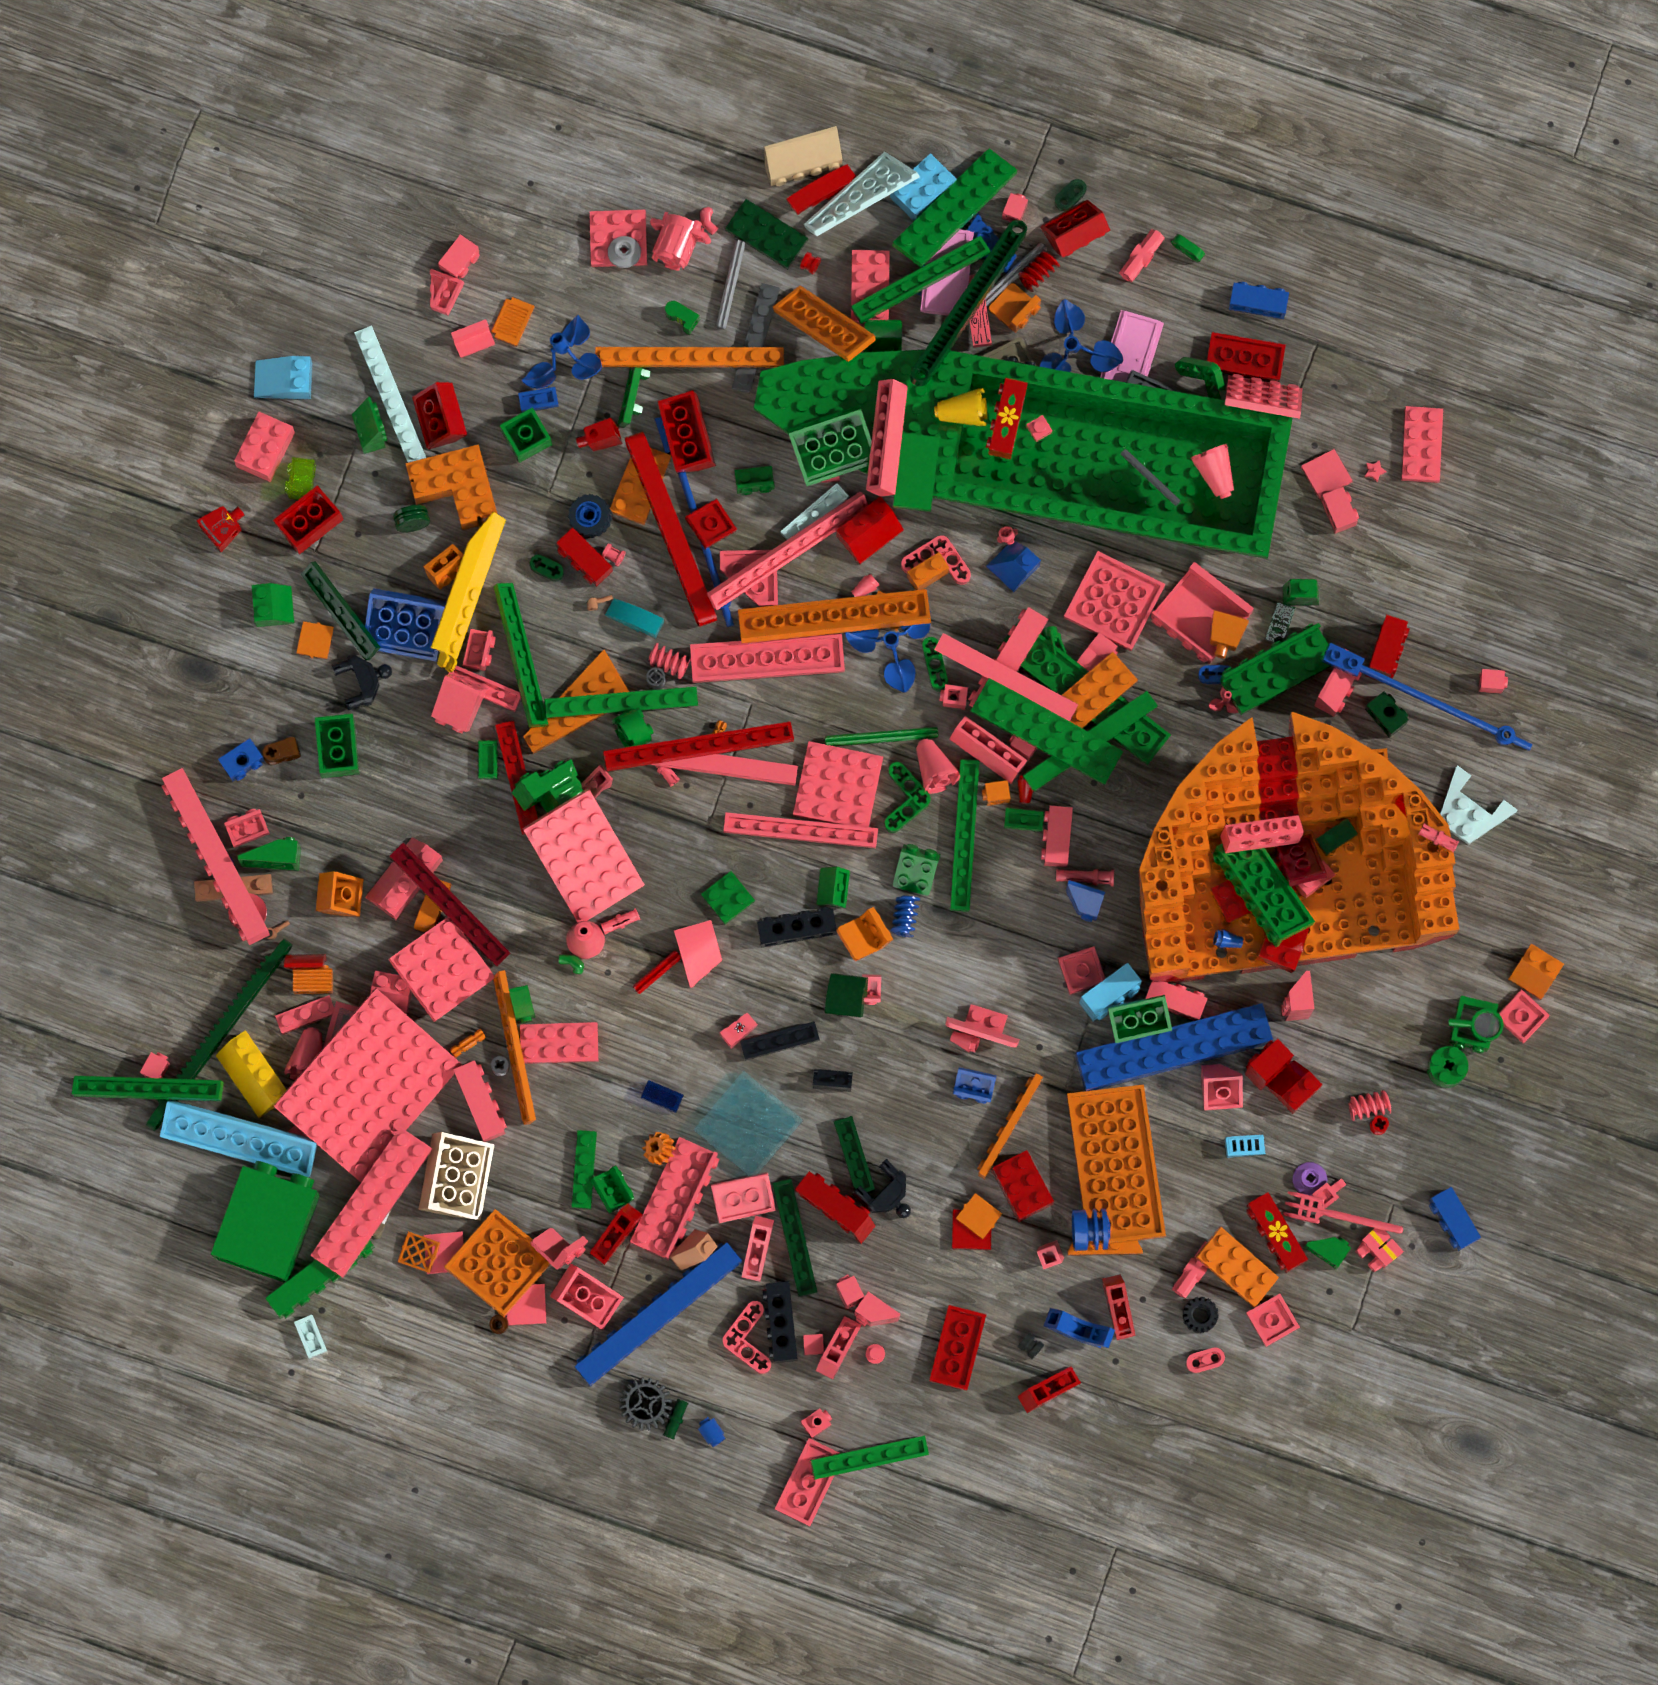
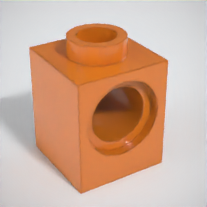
(996, 793)

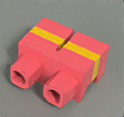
(1382, 1256)

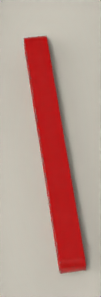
(670, 529)

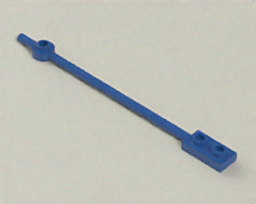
(692, 507)
(1353, 665)

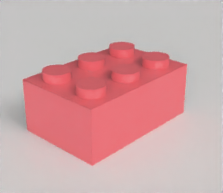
(264, 446)

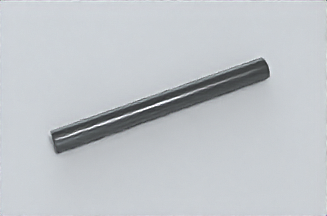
(1150, 477)

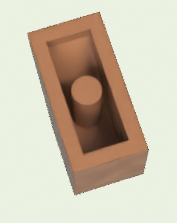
(693, 1250)

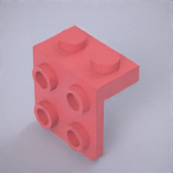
(557, 1249)

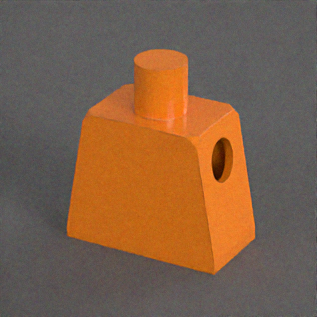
(1226, 632)

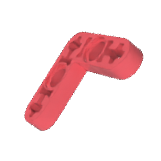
(949, 550)
(741, 1343)

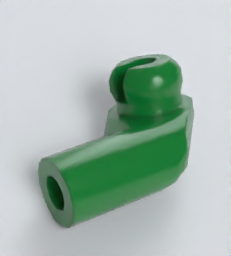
(574, 961)

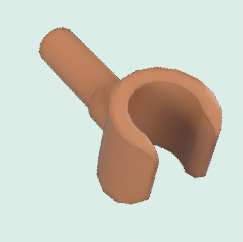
(592, 603)
(277, 929)

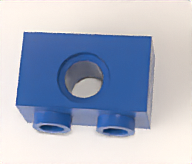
(245, 750)

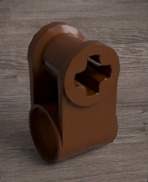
(283, 751)

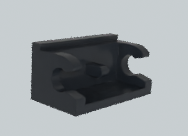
(832, 1080)

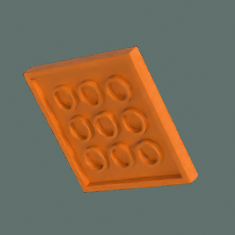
(498, 1263)

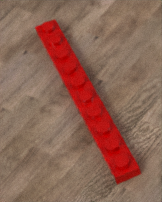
(698, 746)

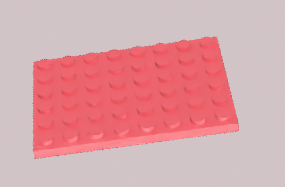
(367, 1084)

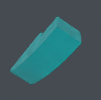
(635, 617)

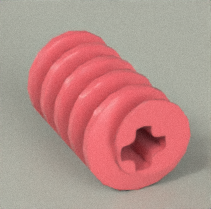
(668, 661)
(1369, 1104)

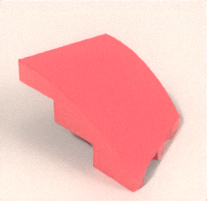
(698, 950)

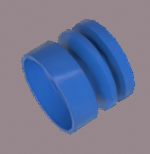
(1090, 1229)

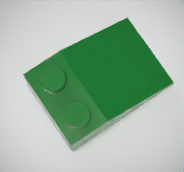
(278, 855)

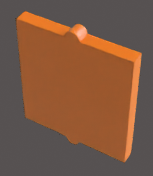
(315, 640)
(979, 1216)

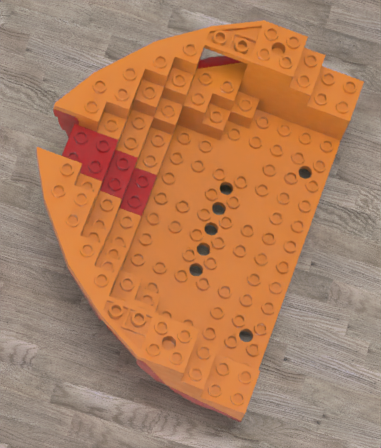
(1324, 776)

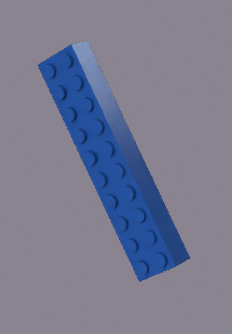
(1174, 1049)

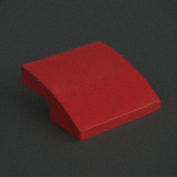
(297, 961)

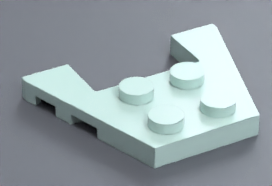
(1467, 818)

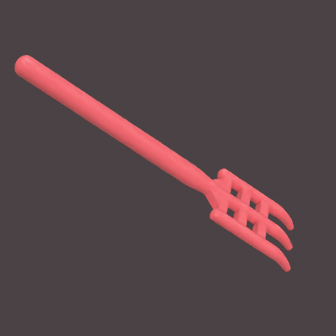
(1320, 1211)

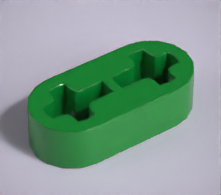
(1188, 248)

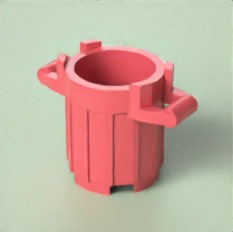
(677, 240)

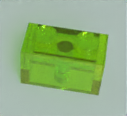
(301, 477)

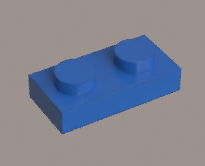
(538, 399)

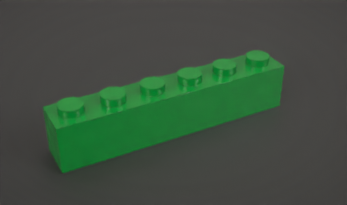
(305, 1284)

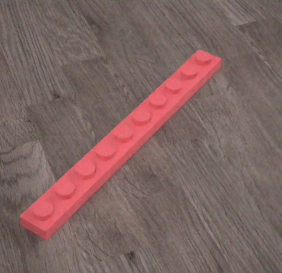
(786, 551)

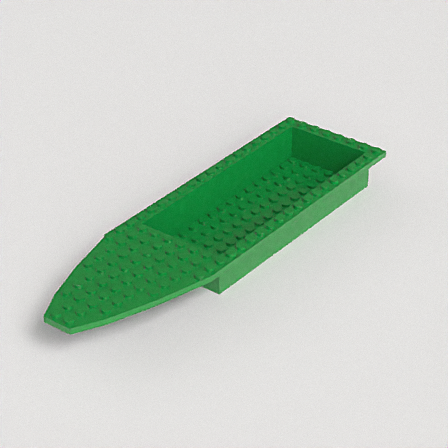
(1078, 467)

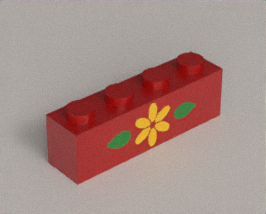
(1007, 419)
(1277, 1233)

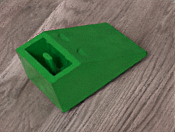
(369, 426)

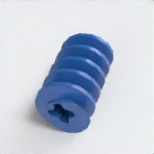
(904, 915)

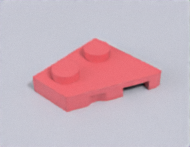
(444, 291)

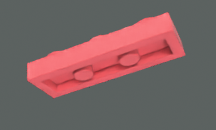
(305, 1014)

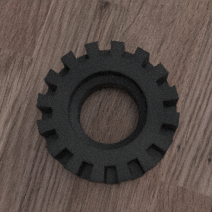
(1204, 1303)

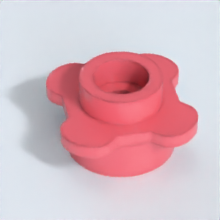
(1007, 535)

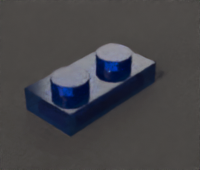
(662, 1096)

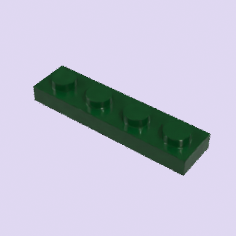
(853, 1154)

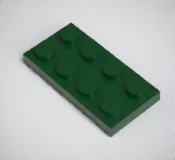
(766, 234)

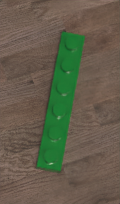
(869, 1457)

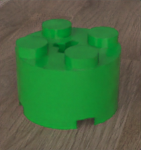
(632, 728)
(1450, 1056)

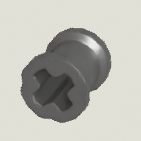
(499, 1059)

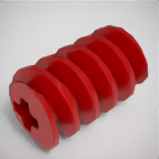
(1037, 270)

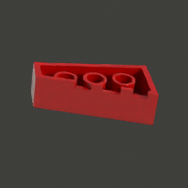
(836, 1206)

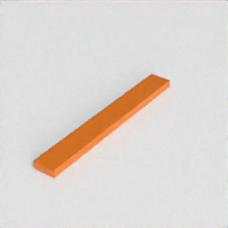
(514, 1048)

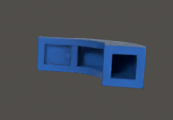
(1078, 1329)

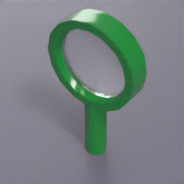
(1484, 1025)

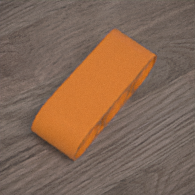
(428, 913)

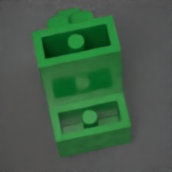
(549, 787)

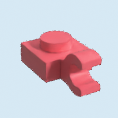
(1329, 1192)

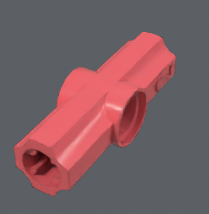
(1141, 255)
(1191, 1275)

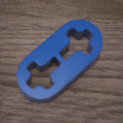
(1212, 669)

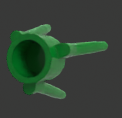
(1051, 634)

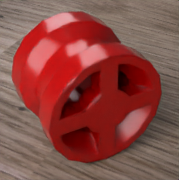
(810, 263)

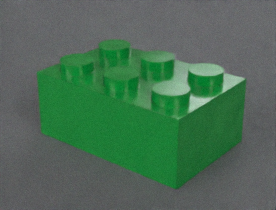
(337, 746)

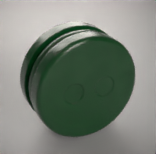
(411, 518)

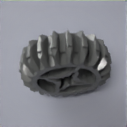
(637, 1408)

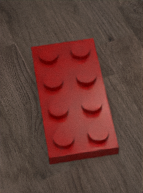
(1246, 356)
(1231, 904)
(957, 1347)

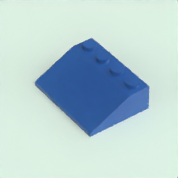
(404, 623)

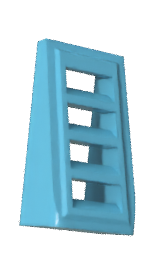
(1229, 1148)

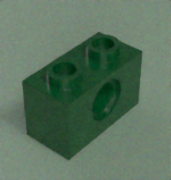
(1389, 725)

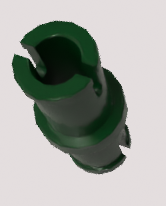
(675, 1419)

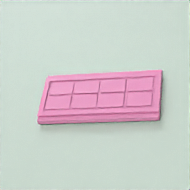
(943, 295)
(1137, 340)

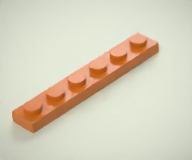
(1005, 1132)

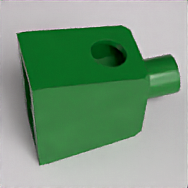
(1301, 592)

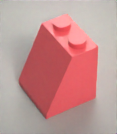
(457, 703)

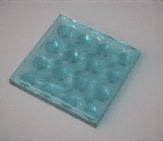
(748, 1125)

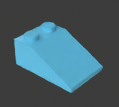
(283, 378)

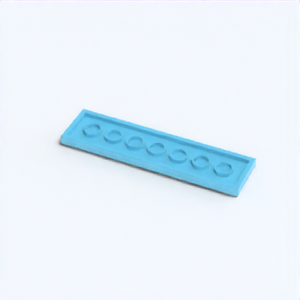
(238, 1138)

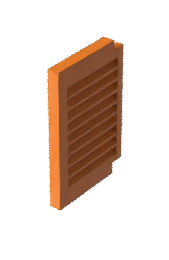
(512, 321)

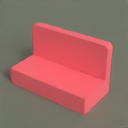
(472, 338)

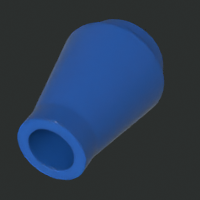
(1226, 939)

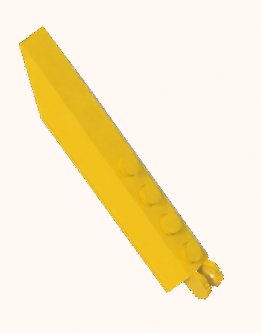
(466, 591)

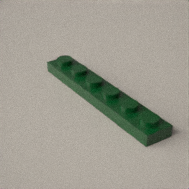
(340, 610)
(795, 1238)

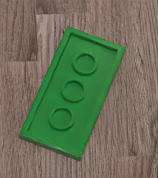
(916, 472)

